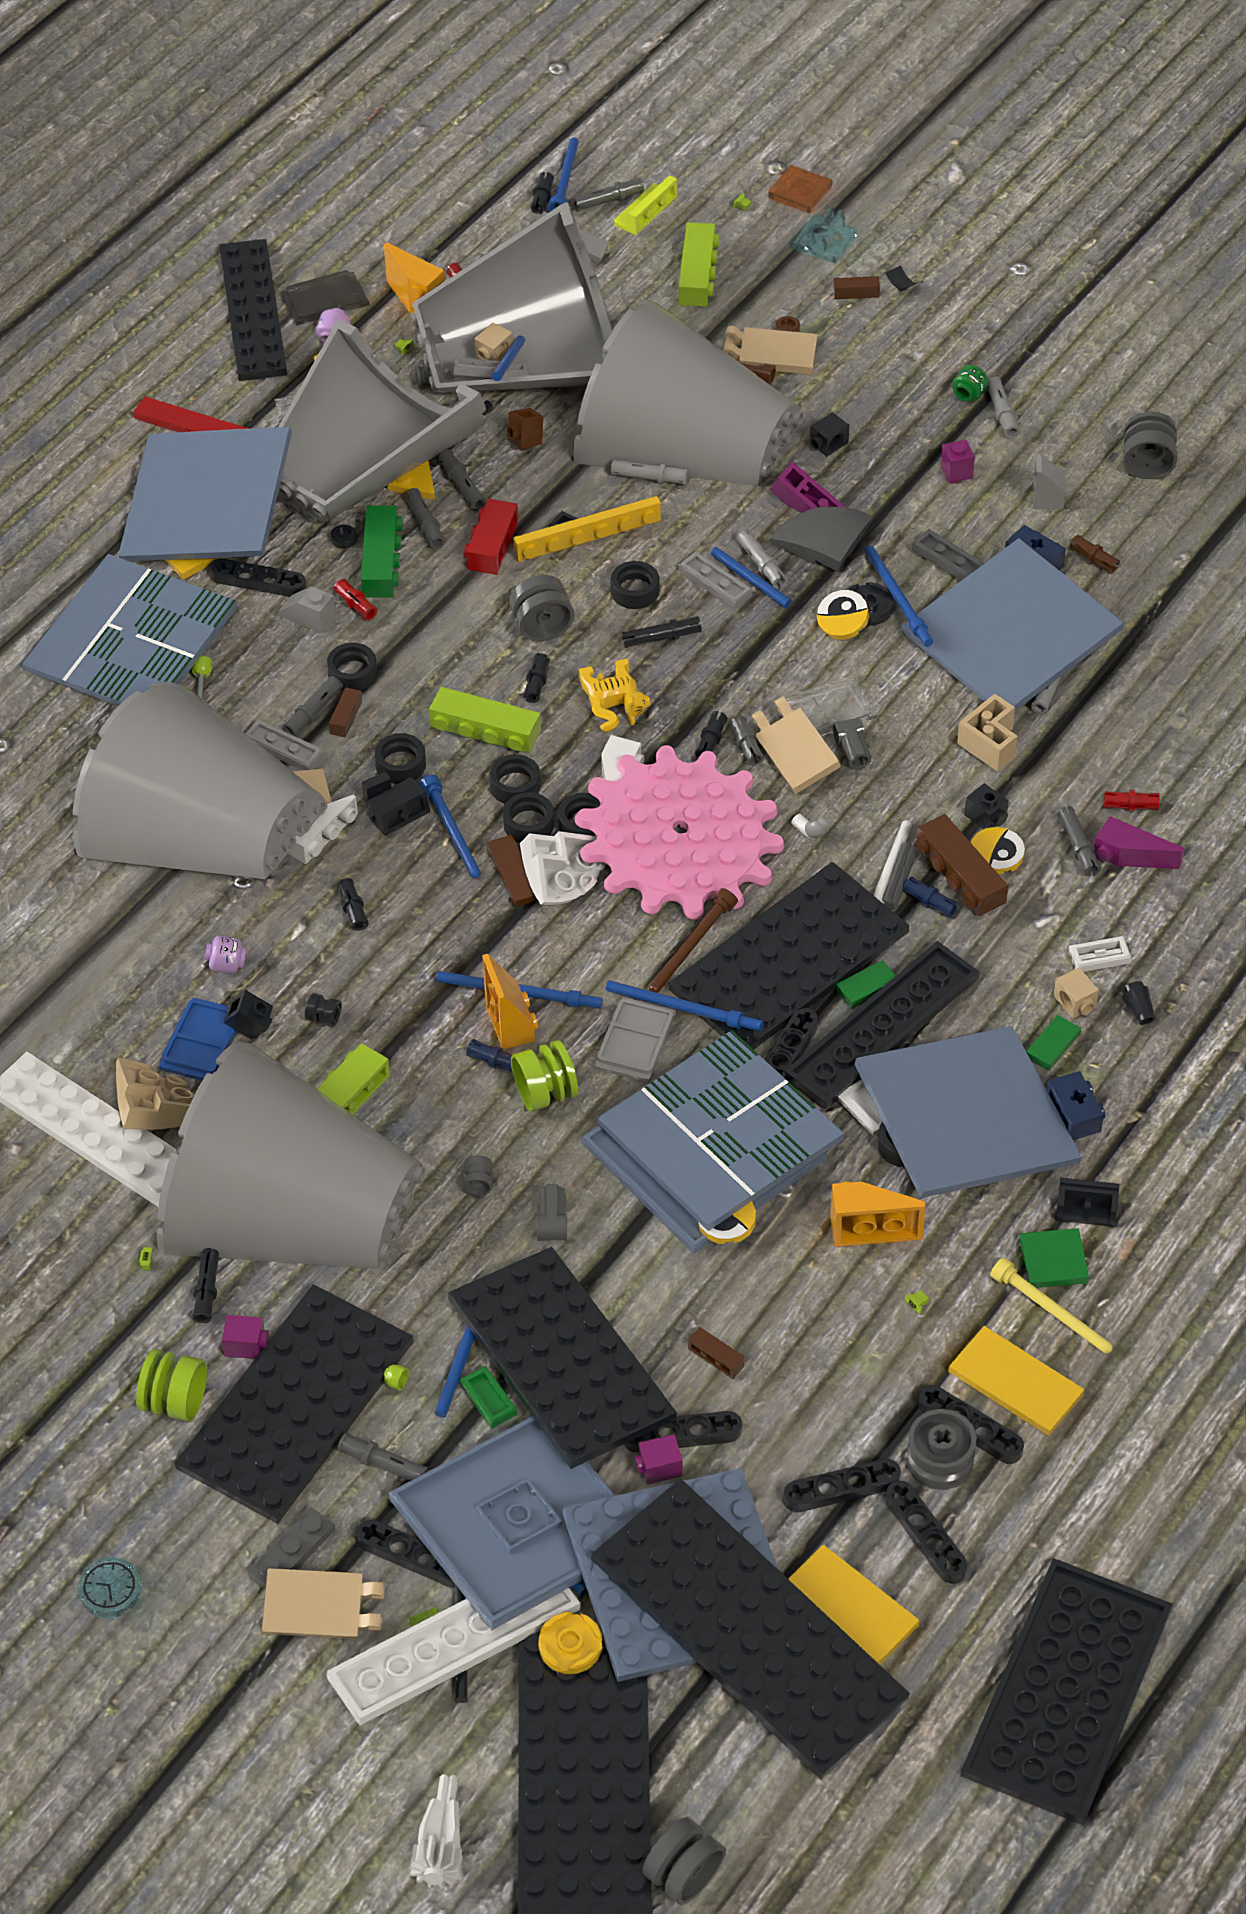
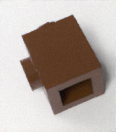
(525, 428)

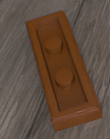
(511, 869)

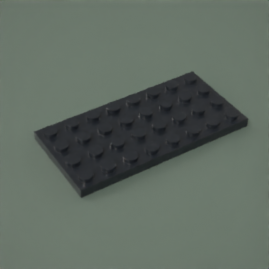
(792, 954)
(562, 1357)
(294, 1403)
(1067, 1691)

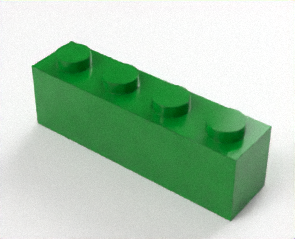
(380, 551)

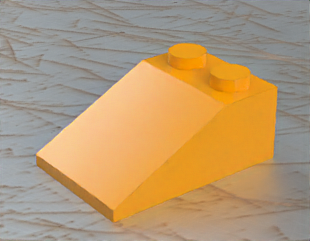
(410, 275)
(507, 1006)
(874, 1215)

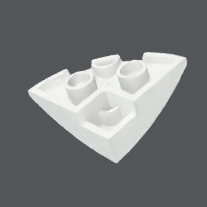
(557, 868)

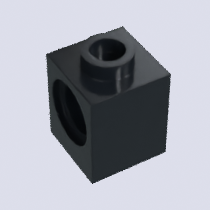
(829, 434)

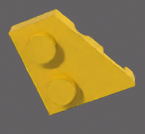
(417, 478)

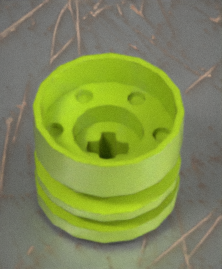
(551, 1073)
(171, 1385)

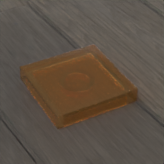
(800, 188)

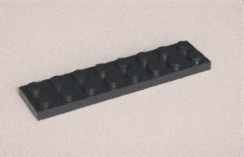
(253, 310)
(882, 1023)

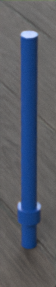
(916, 624)
(572, 998)
(733, 1018)

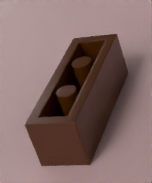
(856, 287)
(345, 712)
(716, 1352)

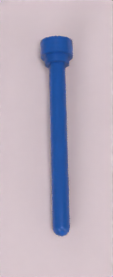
(559, 198)
(433, 788)

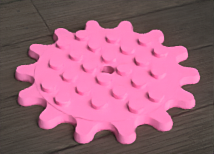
(646, 852)

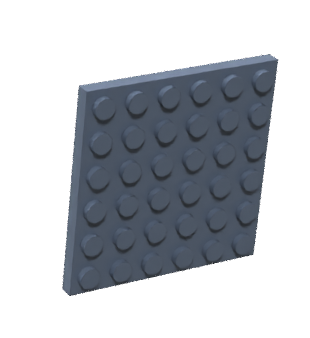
(631, 1636)

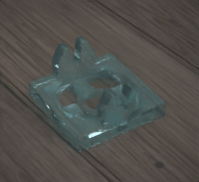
(816, 245)

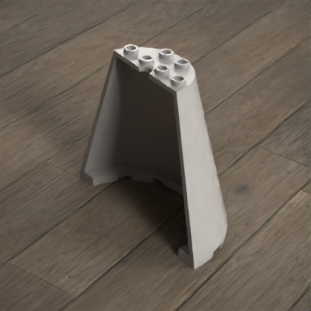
(534, 287)
(680, 404)
(362, 428)
(187, 791)
(280, 1172)

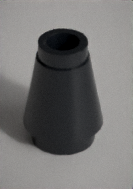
(1138, 1000)

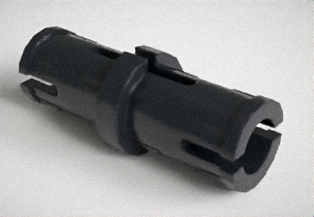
(542, 193)
(536, 678)
(711, 734)
(357, 915)

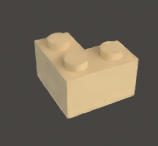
(988, 732)

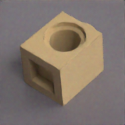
(493, 343)
(1076, 993)

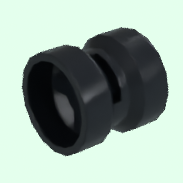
(324, 1010)

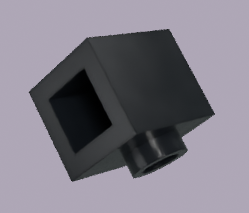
(986, 807)
(248, 1014)

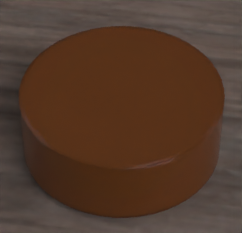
(788, 323)

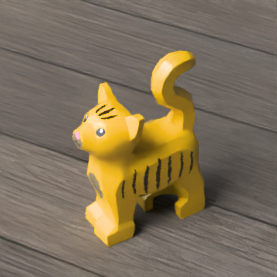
(613, 692)

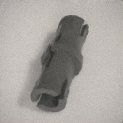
(746, 740)

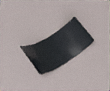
(899, 279)

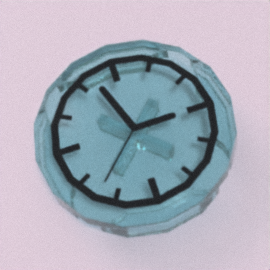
(109, 1587)

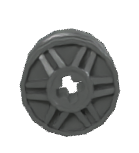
(1150, 445)

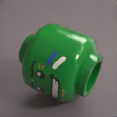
(970, 383)

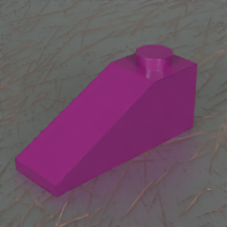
(801, 490)
(1134, 847)

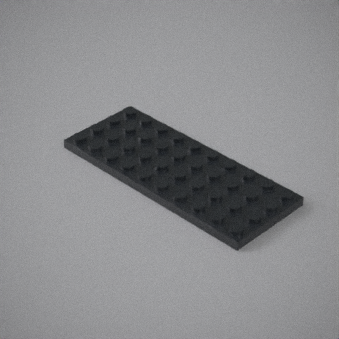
(750, 1628)
(582, 1789)

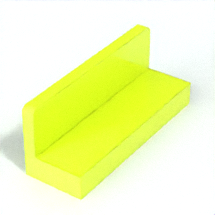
(647, 206)

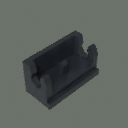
(398, 806)
(1087, 1202)

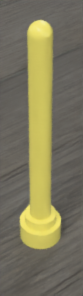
(1005, 1272)

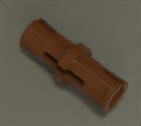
(1094, 554)

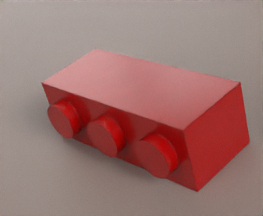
(491, 536)

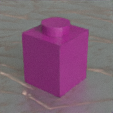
(957, 461)
(244, 1336)
(659, 1459)

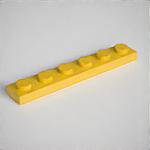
(587, 529)

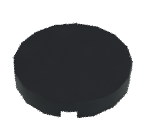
(878, 601)

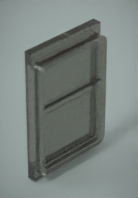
(312, 297)

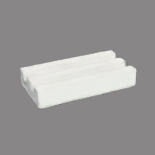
(1101, 957)

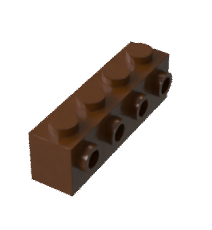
(961, 865)

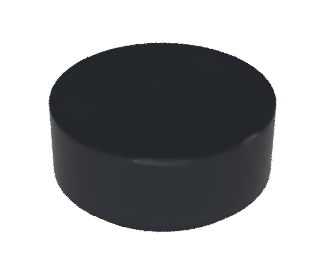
(343, 536)

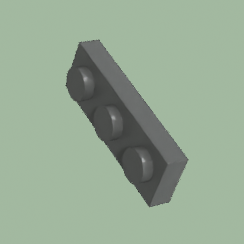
(946, 554)
(293, 1546)

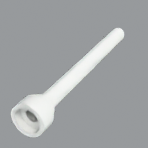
(889, 867)

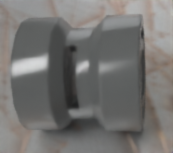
(477, 1178)

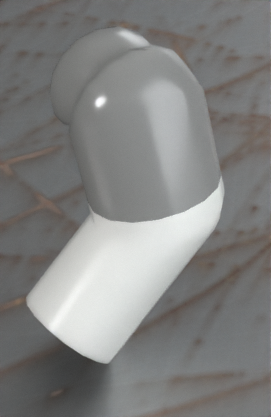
(811, 829)

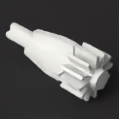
(438, 1851)

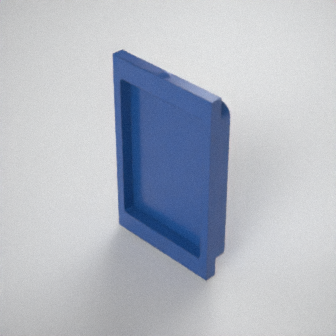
(198, 1040)

